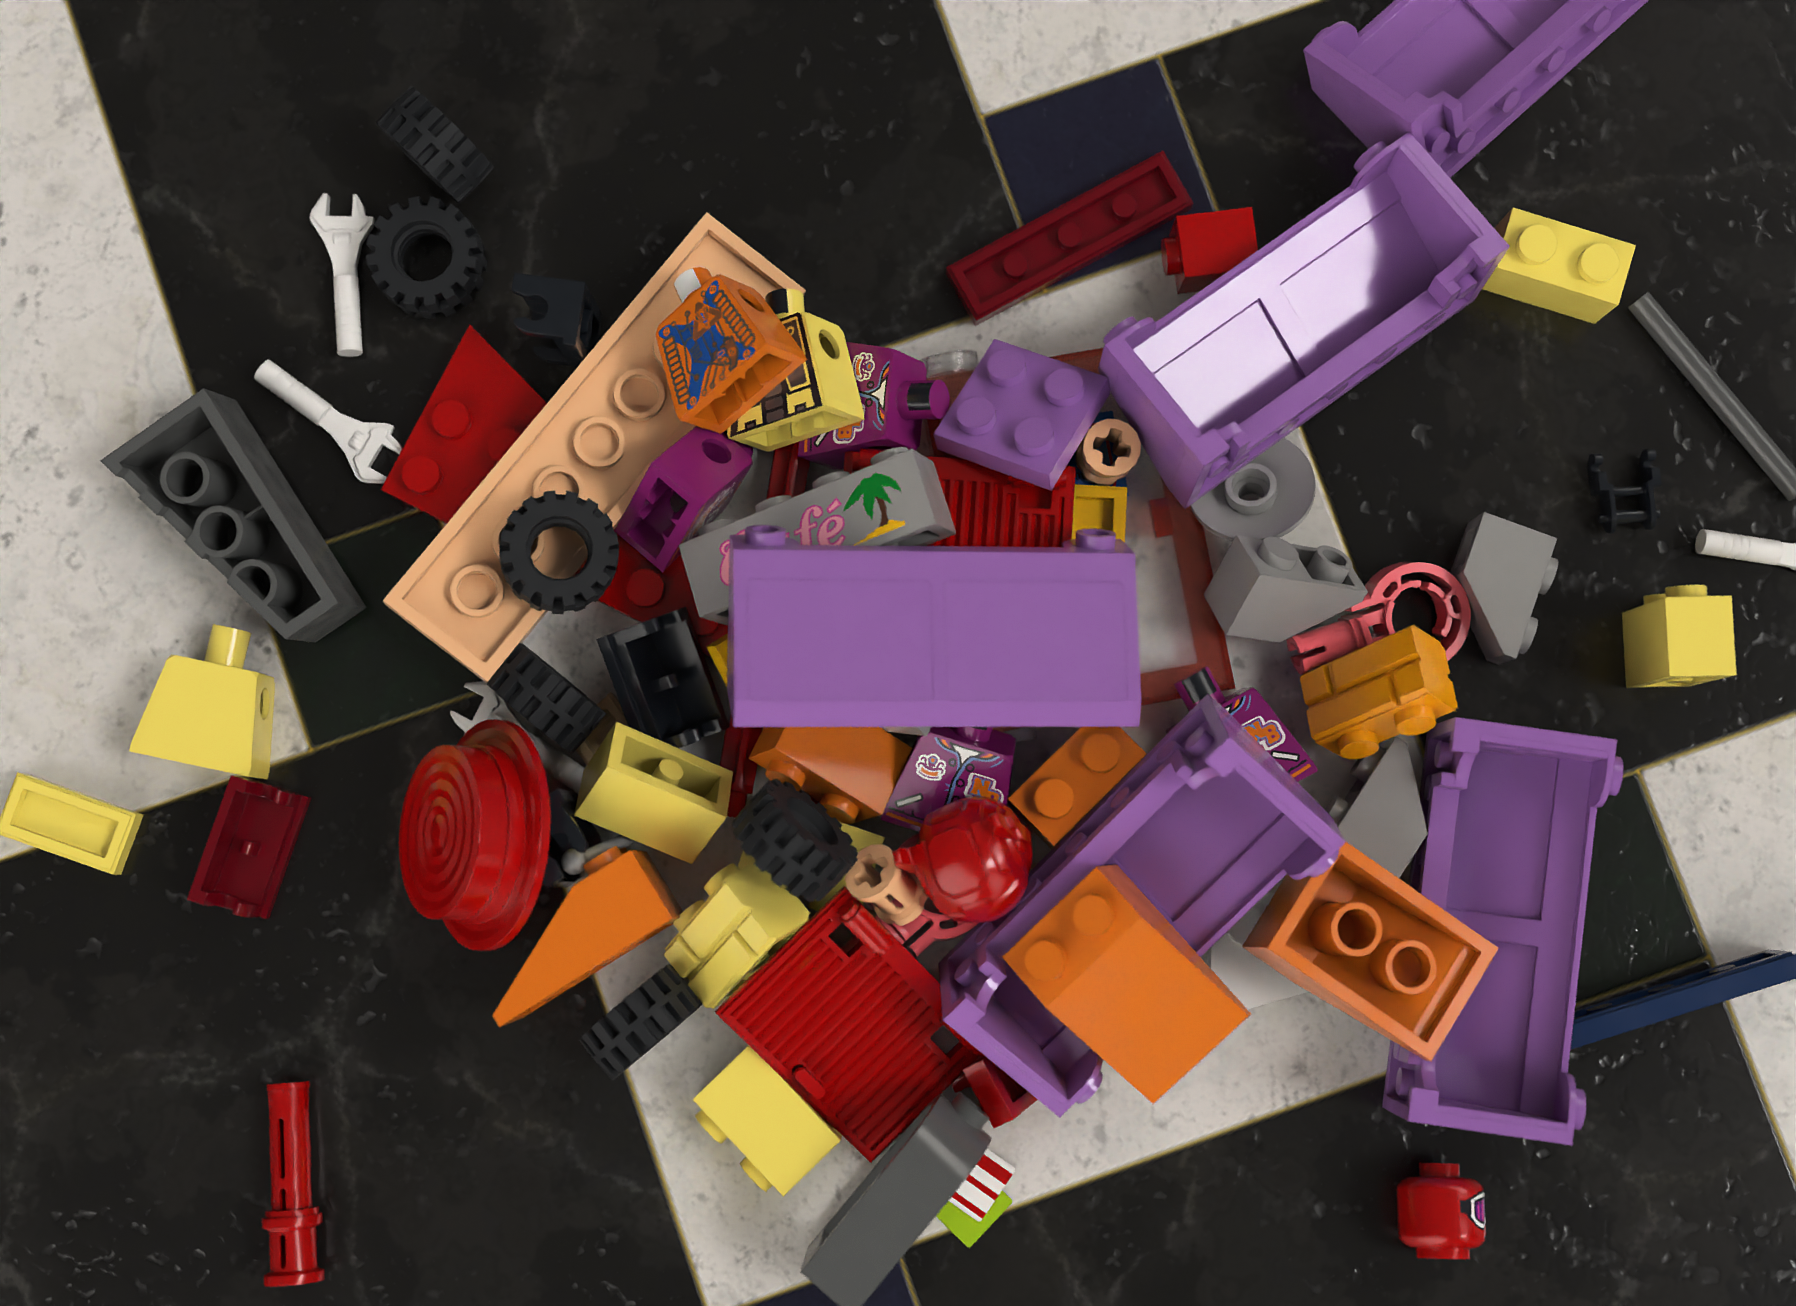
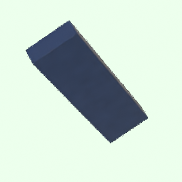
(1682, 995)

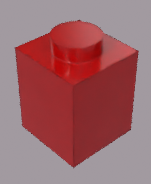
(1207, 246)

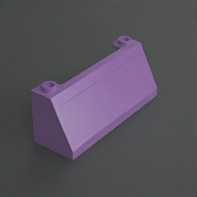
(1454, 67)
(1301, 319)
(932, 634)
(1203, 837)
(1513, 862)

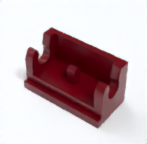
(249, 847)

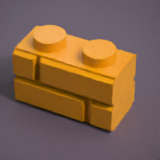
(1379, 693)

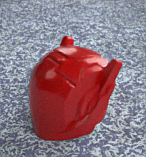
(971, 859)

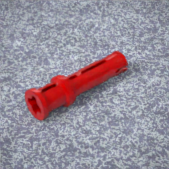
(291, 1216)

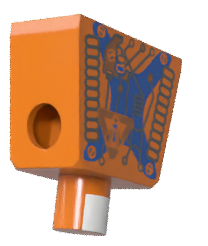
(722, 349)

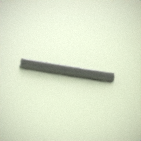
(1716, 394)

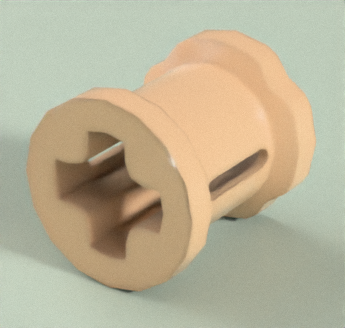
(1125, 445)
(880, 888)

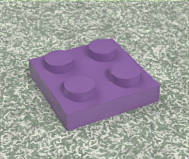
(1022, 414)

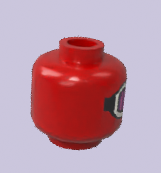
(1441, 1212)

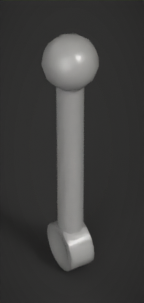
(573, 861)

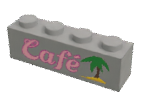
(881, 505)

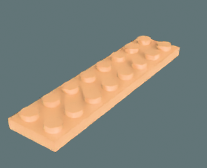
(586, 440)

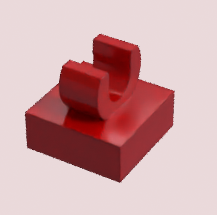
(997, 1092)

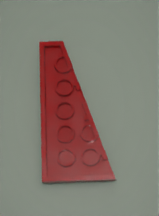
(467, 430)

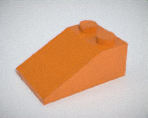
(596, 924)
(1373, 950)
(1126, 982)

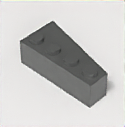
(237, 510)

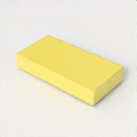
(69, 823)

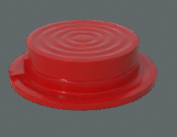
(477, 834)

